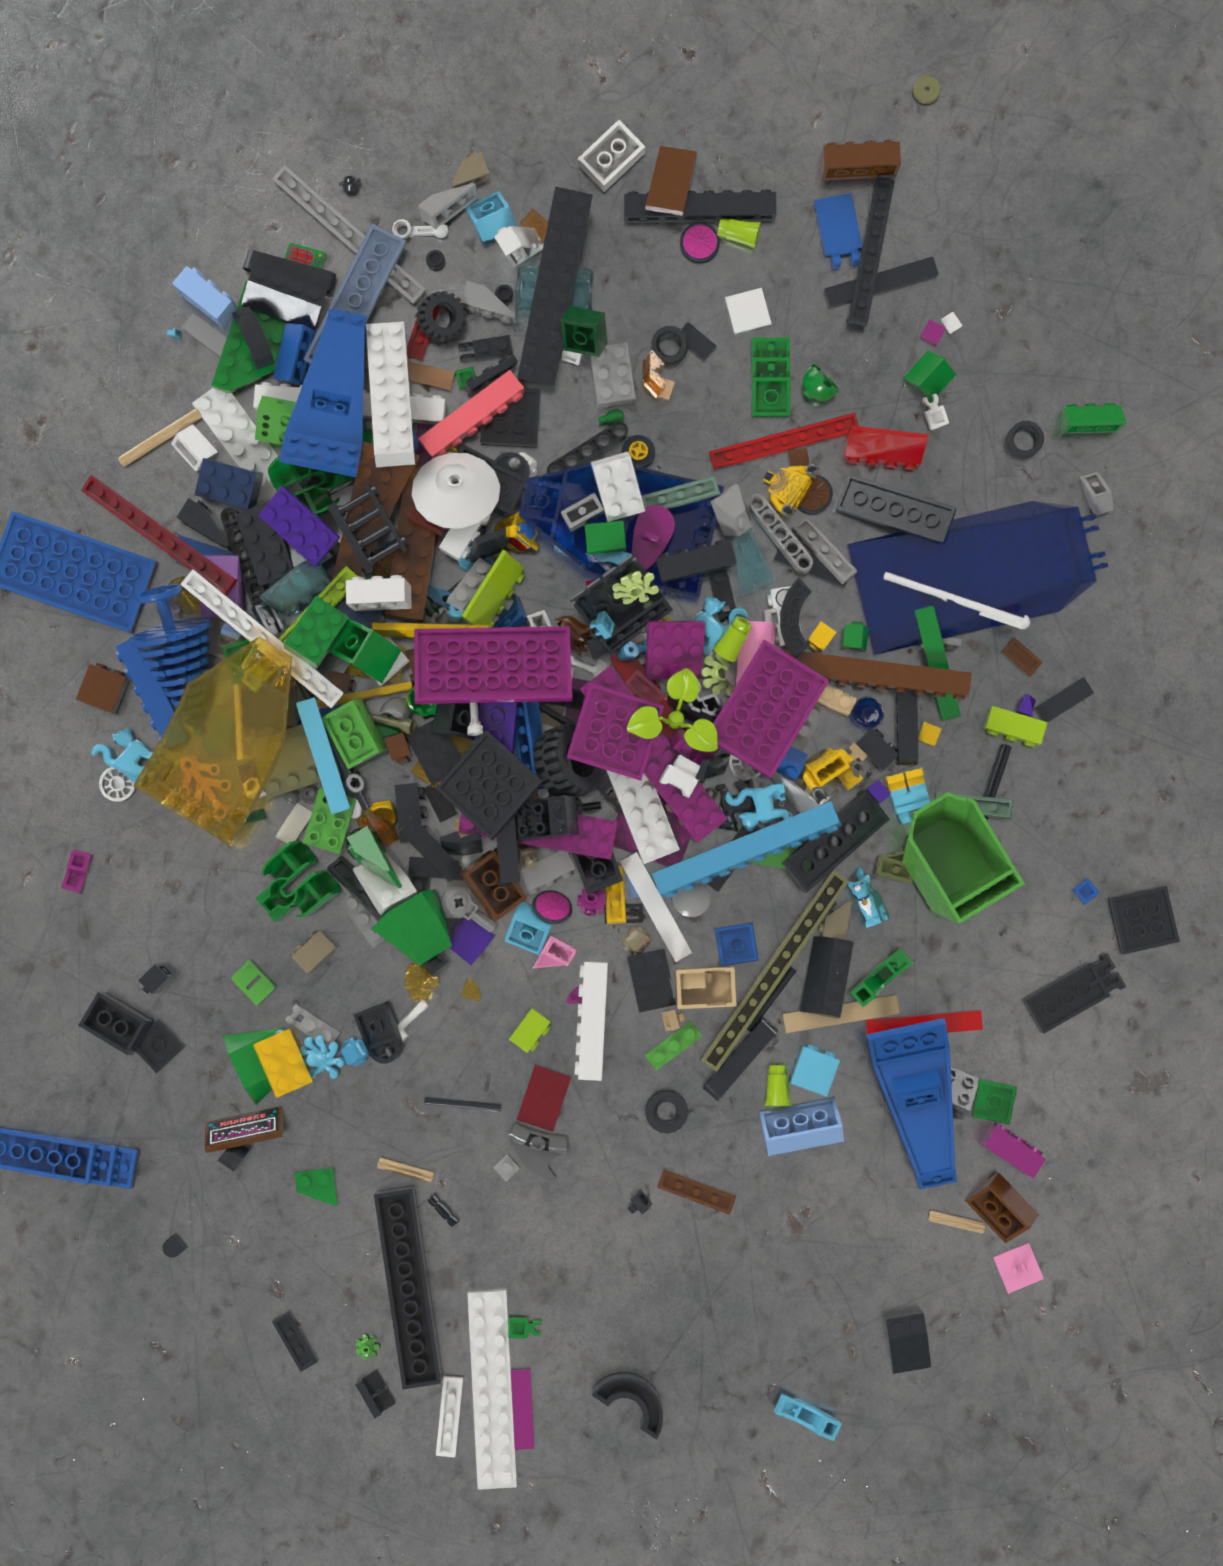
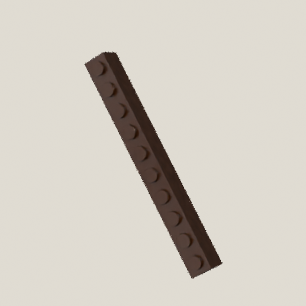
(888, 675)

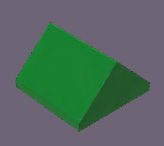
(929, 375)
(605, 537)

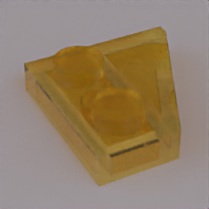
(187, 601)

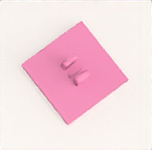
(1018, 1268)

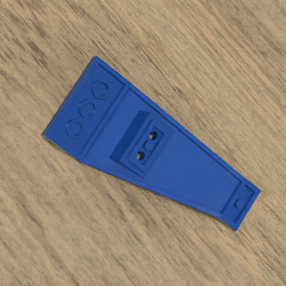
(917, 1084)

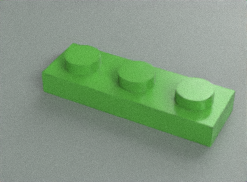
(673, 1045)

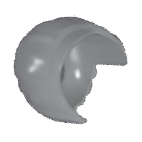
(397, 707)

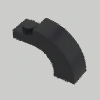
(253, 337)

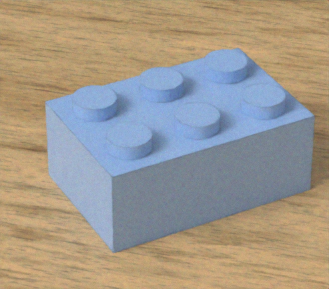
(205, 296)

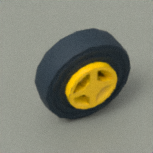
(639, 445)

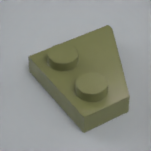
(892, 867)

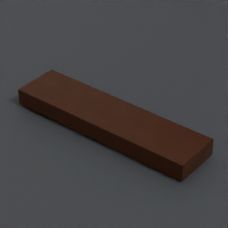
(696, 1191)

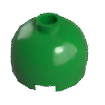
(818, 384)

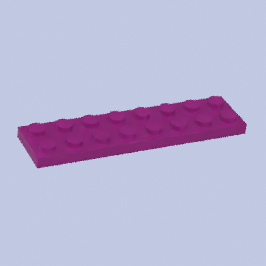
(594, 837)

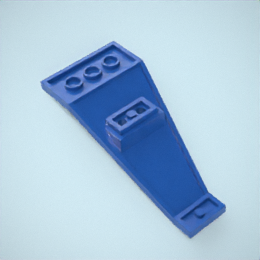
(328, 414)

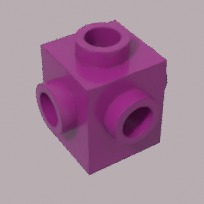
(591, 903)

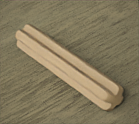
(405, 1170)
(957, 1222)

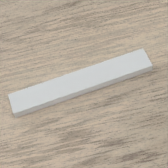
(655, 907)

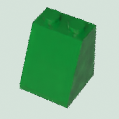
(366, 650)

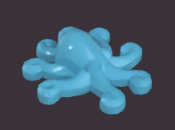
(321, 1057)

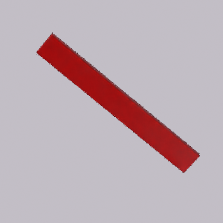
(782, 442)

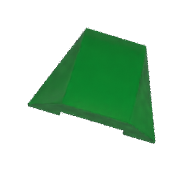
(416, 927)
(247, 1062)

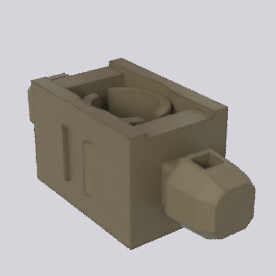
(527, 856)

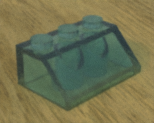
(296, 588)

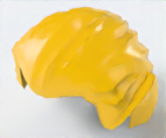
(385, 810)

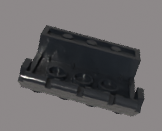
(628, 618)

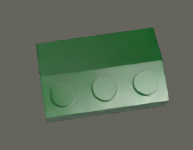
(1092, 418)

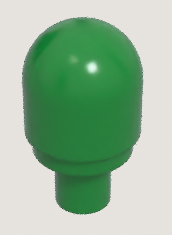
(612, 417)

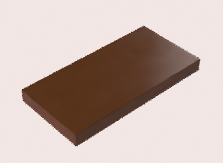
(671, 180)

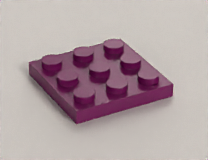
(674, 647)

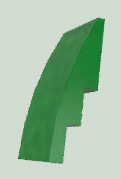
(771, 376)

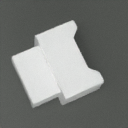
(681, 775)

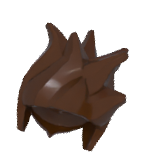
(578, 632)

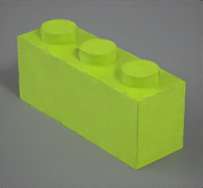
(1014, 726)

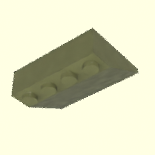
(295, 765)

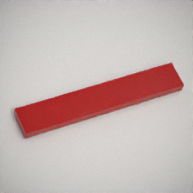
(954, 1021)

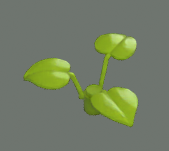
(684, 687)

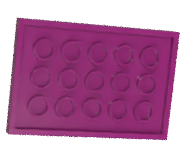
(768, 708)

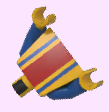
(520, 533)

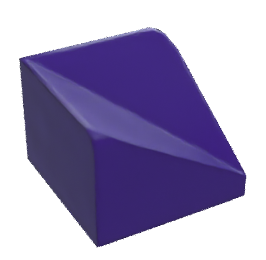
(1026, 705)
(879, 791)

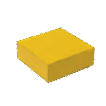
(929, 734)

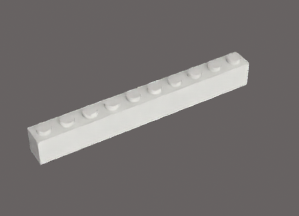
(423, 409)

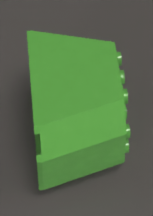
(957, 858)

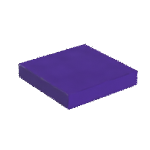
(469, 940)

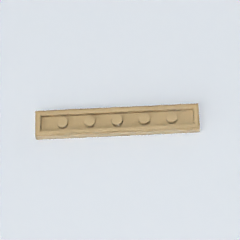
(850, 1013)

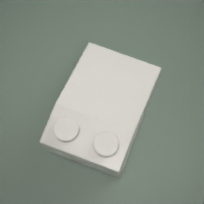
(381, 892)

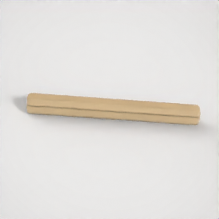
(160, 437)

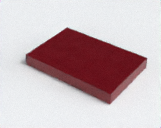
(544, 1098)

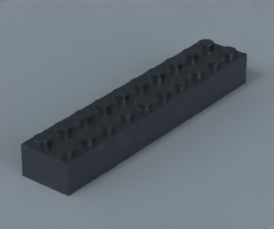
(554, 285)
(408, 1287)

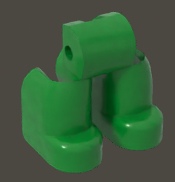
(315, 496)
(308, 896)

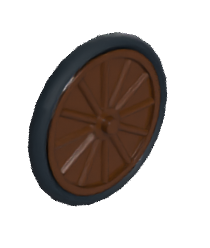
(817, 496)

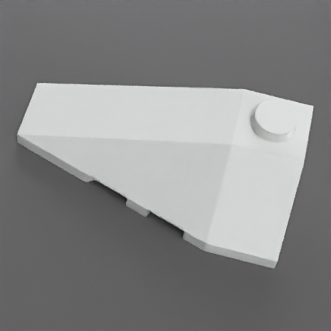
(800, 794)

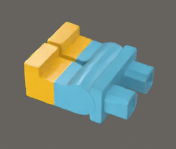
(906, 801)

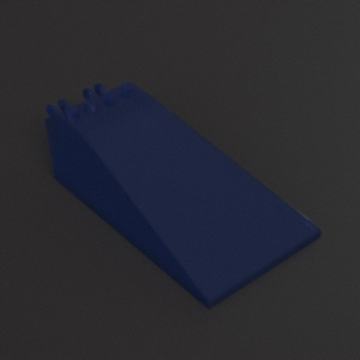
(1009, 558)

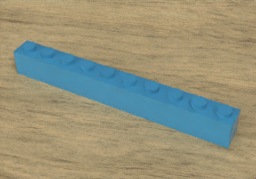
(747, 849)

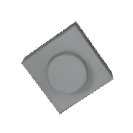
(506, 1167)

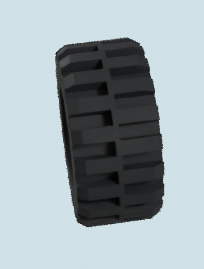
(554, 767)

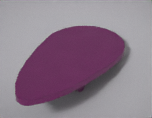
(652, 534)

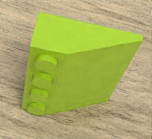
(494, 591)

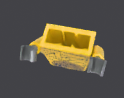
(789, 487)
(825, 767)

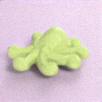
(633, 587)
(716, 674)

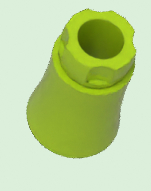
(740, 231)
(733, 639)
(778, 1086)

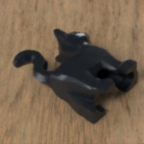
(729, 811)

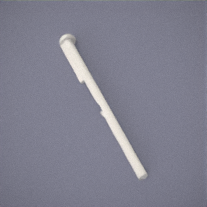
(985, 611)

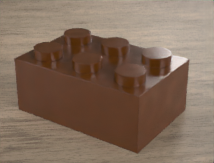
(485, 883)

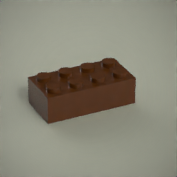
(860, 159)

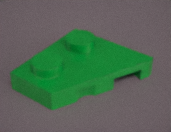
(317, 1185)

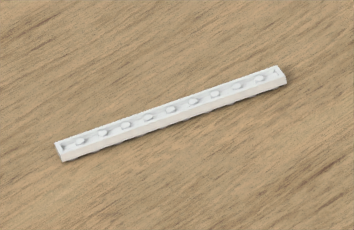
(252, 629)

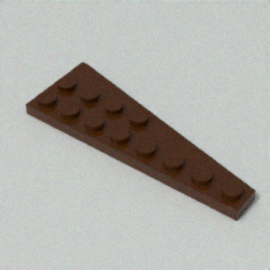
(390, 485)

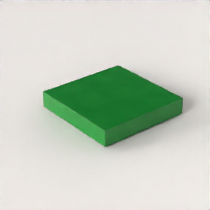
(994, 1101)

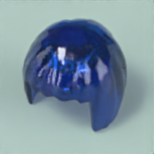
(867, 712)

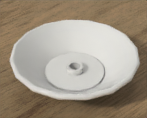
(459, 503)

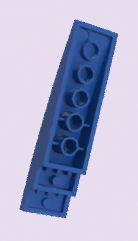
(67, 1158)

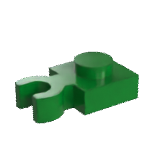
(520, 1327)

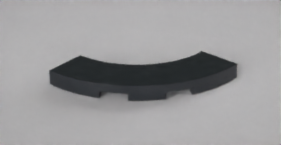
(790, 615)

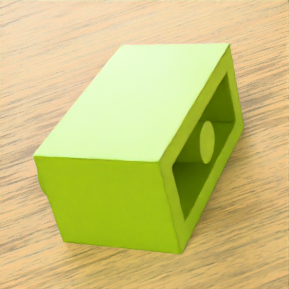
(530, 1030)

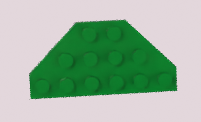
(235, 364)

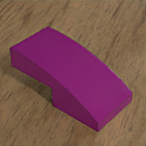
(76, 871)

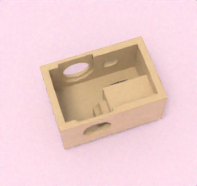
(705, 987)

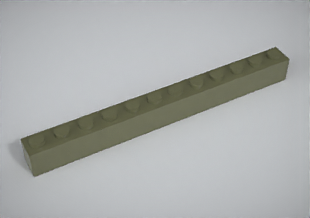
(774, 970)

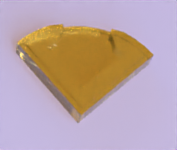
(471, 990)

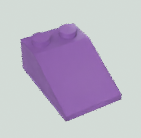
(231, 565)

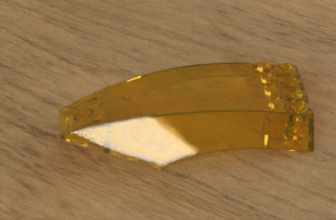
(223, 740)

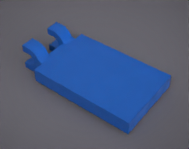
(838, 228)

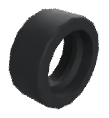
(684, 343)
(1025, 425)

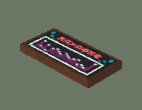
(243, 1129)

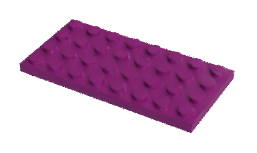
(492, 665)

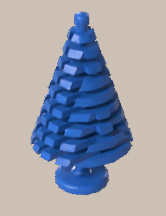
(175, 647)

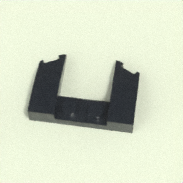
(420, 873)

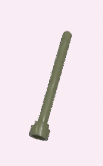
(406, 725)

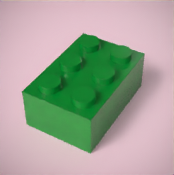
(316, 632)

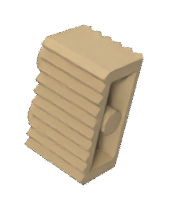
(837, 700)

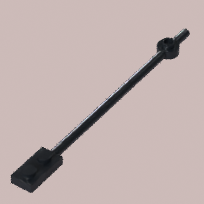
(269, 620)

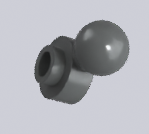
(293, 796)

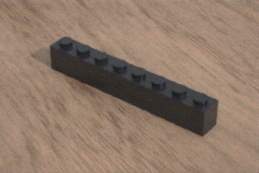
(707, 206)

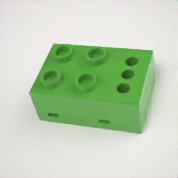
(273, 419)
(354, 733)
(327, 829)

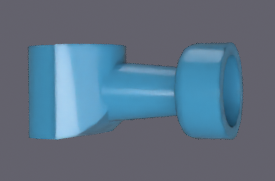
(631, 650)

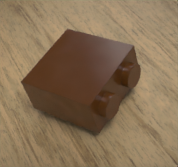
(102, 688)

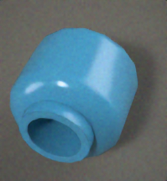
(354, 1052)

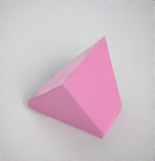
(555, 954)

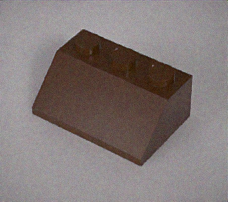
(1002, 1208)

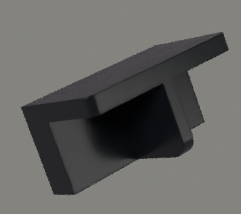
(375, 1393)

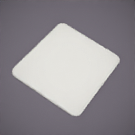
(951, 322)

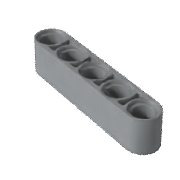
(778, 525)

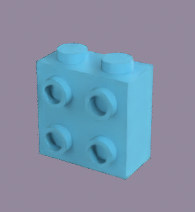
(814, 1070)

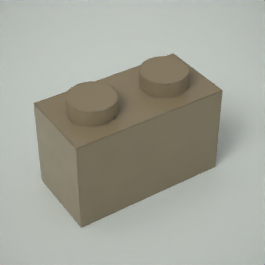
(314, 951)

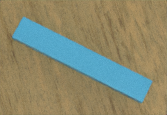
(323, 755)

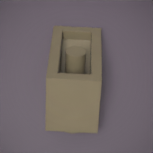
(472, 170)
(836, 922)

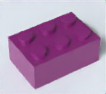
(1012, 1149)

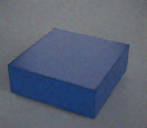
(1085, 891)

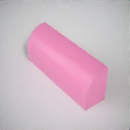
(758, 632)

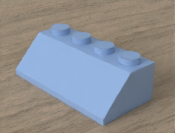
(801, 1126)

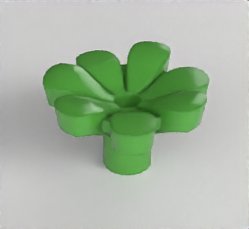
(367, 1343)

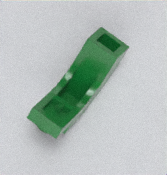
(881, 976)

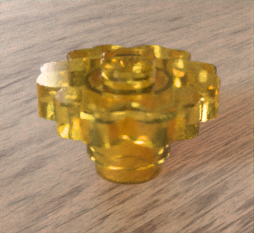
(419, 982)

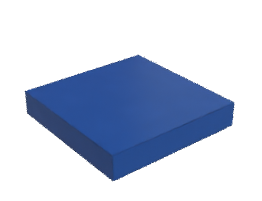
(736, 944)

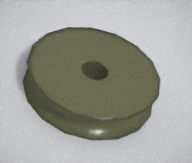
(932, 84)

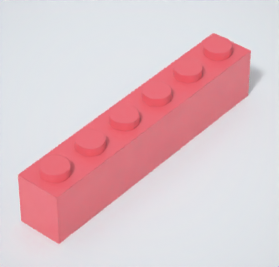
(471, 415)

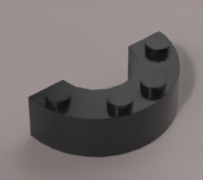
(638, 1390)

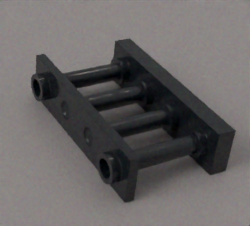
(359, 545)

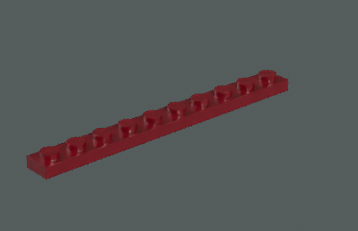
(158, 534)

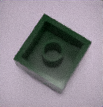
(584, 331)

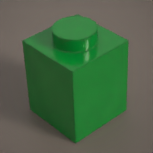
(855, 636)

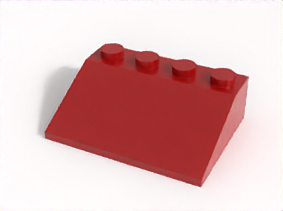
(885, 447)

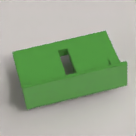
(260, 989)

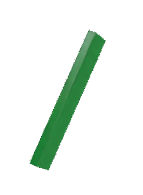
(936, 656)

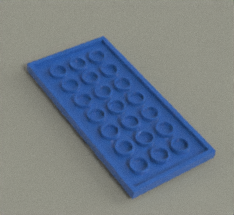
(73, 571)

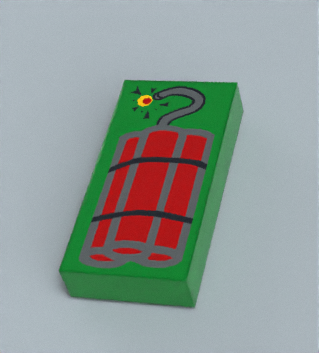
(305, 255)

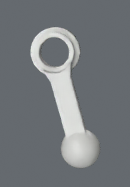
(440, 232)

